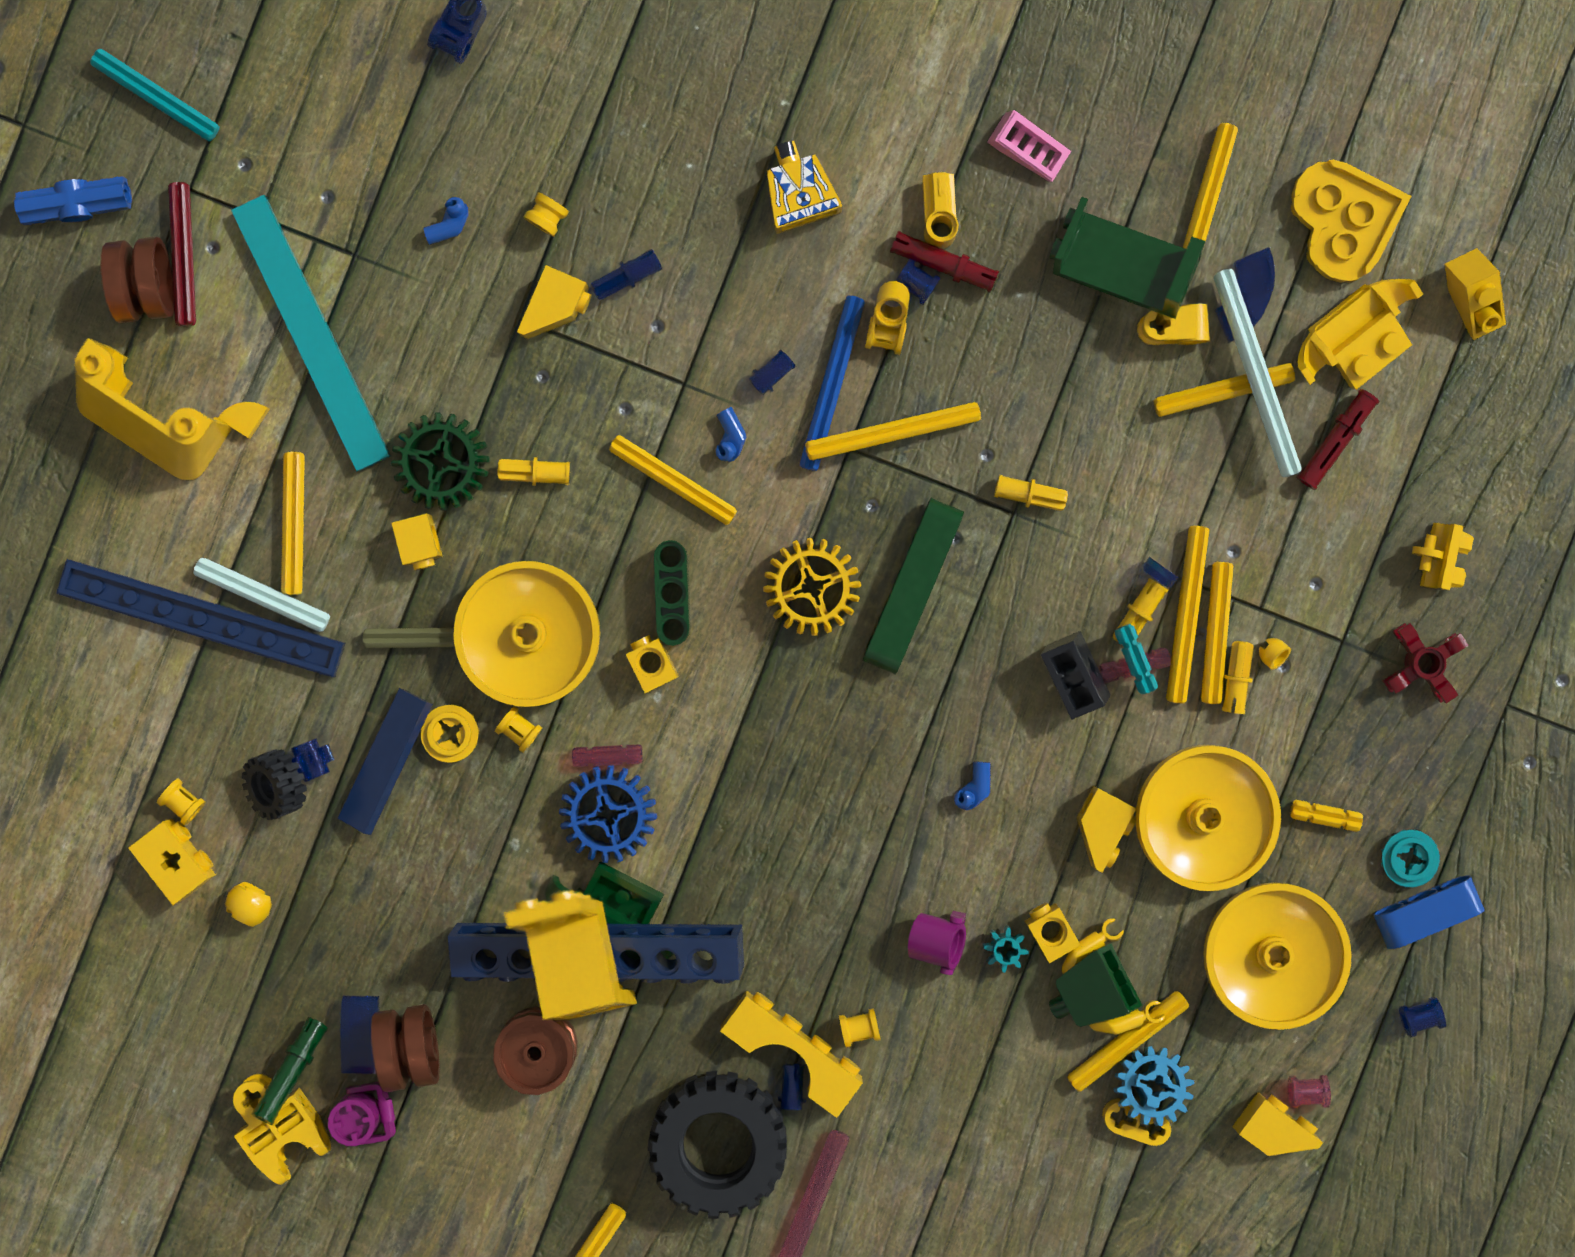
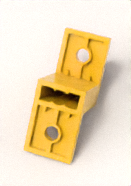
(571, 956)

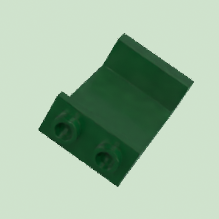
(1125, 261)

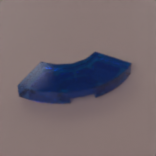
(1256, 282)

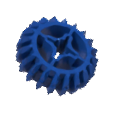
(616, 844)

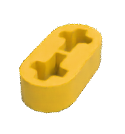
(1134, 1130)

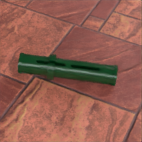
(283, 1082)

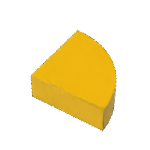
(244, 417)

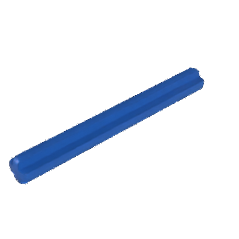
(834, 375)

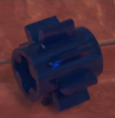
(312, 759)

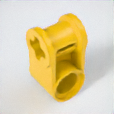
(889, 323)
(1188, 328)

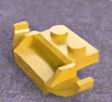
(1359, 333)

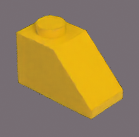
(554, 303)

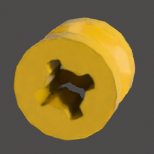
(546, 214)

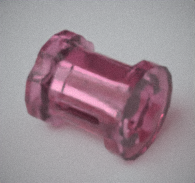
(1309, 1091)

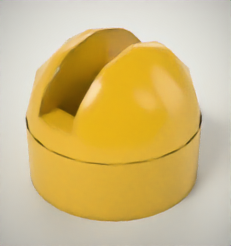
(1275, 653)

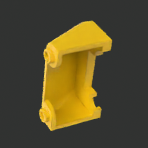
(179, 447)

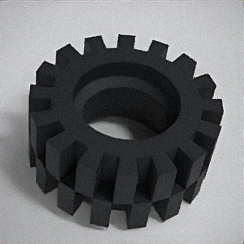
(274, 784)

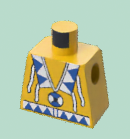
(799, 190)

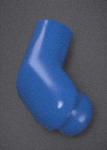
(733, 437)
(977, 789)

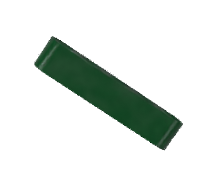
(913, 586)

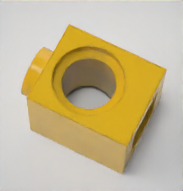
(417, 541)
(646, 679)
(1059, 945)

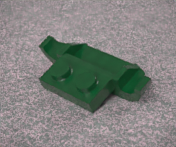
(622, 897)

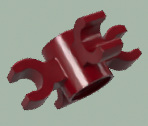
(1411, 642)

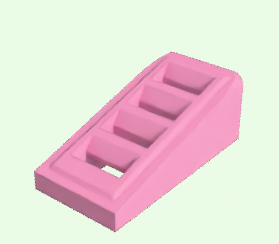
(1010, 149)

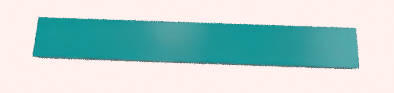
(311, 333)

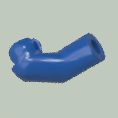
(452, 222)

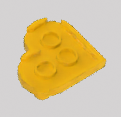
(1347, 217)

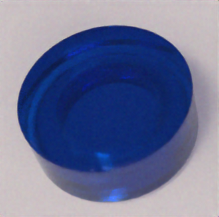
(1159, 572)

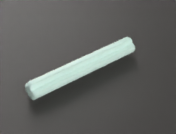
(261, 594)

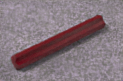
(182, 254)

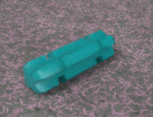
(1136, 659)

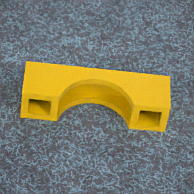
(756, 1025)

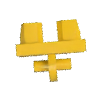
(1440, 556)

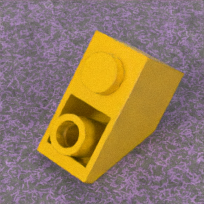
(1476, 292)
(1102, 824)
(1273, 1130)

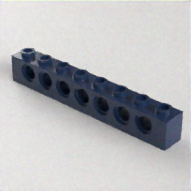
(647, 940)

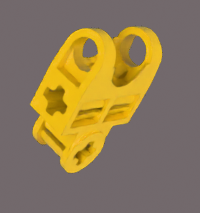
(268, 1150)

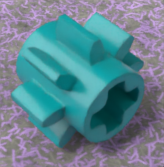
(999, 941)

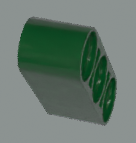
(663, 576)

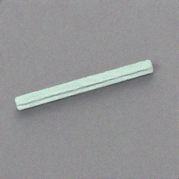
(1257, 373)

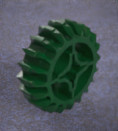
(437, 477)

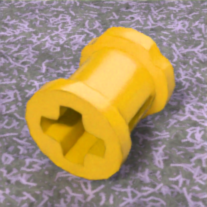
(518, 729)
(181, 802)
(859, 1027)

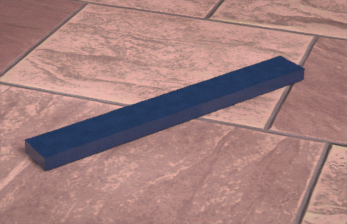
(200, 618)

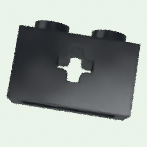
(1075, 675)

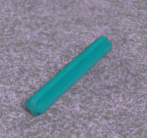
(154, 94)

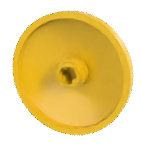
(526, 633)
(1208, 817)
(1277, 955)

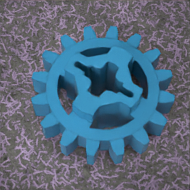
(1148, 1100)

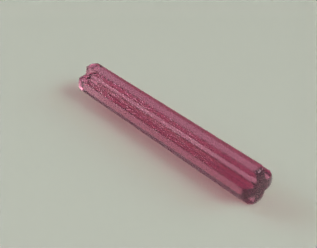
(815, 1194)

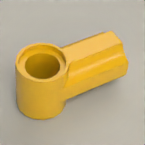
(939, 207)

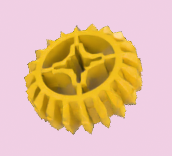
(836, 577)

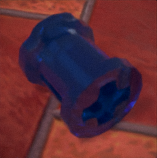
(917, 281)
(1422, 1017)

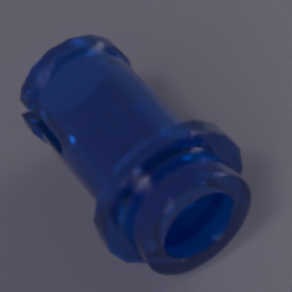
(771, 372)
(792, 1087)

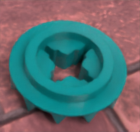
(1416, 873)

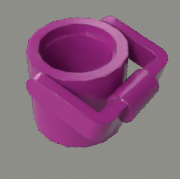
(938, 940)
(359, 1114)

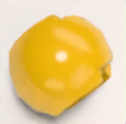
(248, 904)

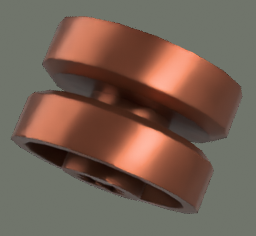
(137, 279)
(405, 1048)
(515, 1055)

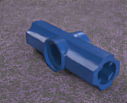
(73, 200)

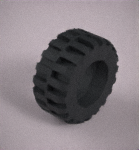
(708, 1191)

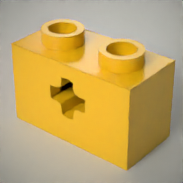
(157, 850)

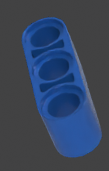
(1428, 912)

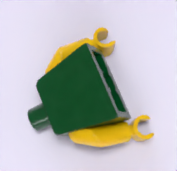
(1098, 988)

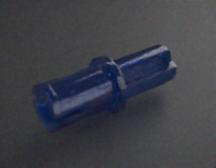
(626, 275)

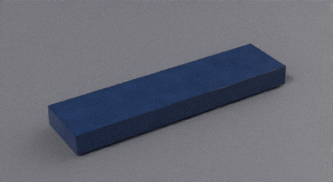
(385, 761)

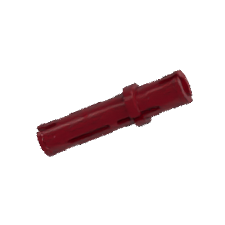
(943, 261)
(1346, 427)

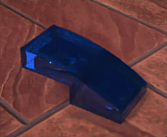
(356, 1034)

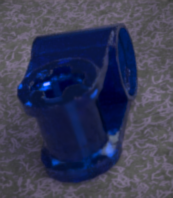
(457, 28)

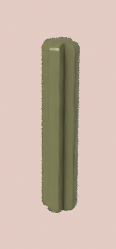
(408, 638)

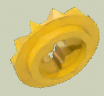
(448, 750)

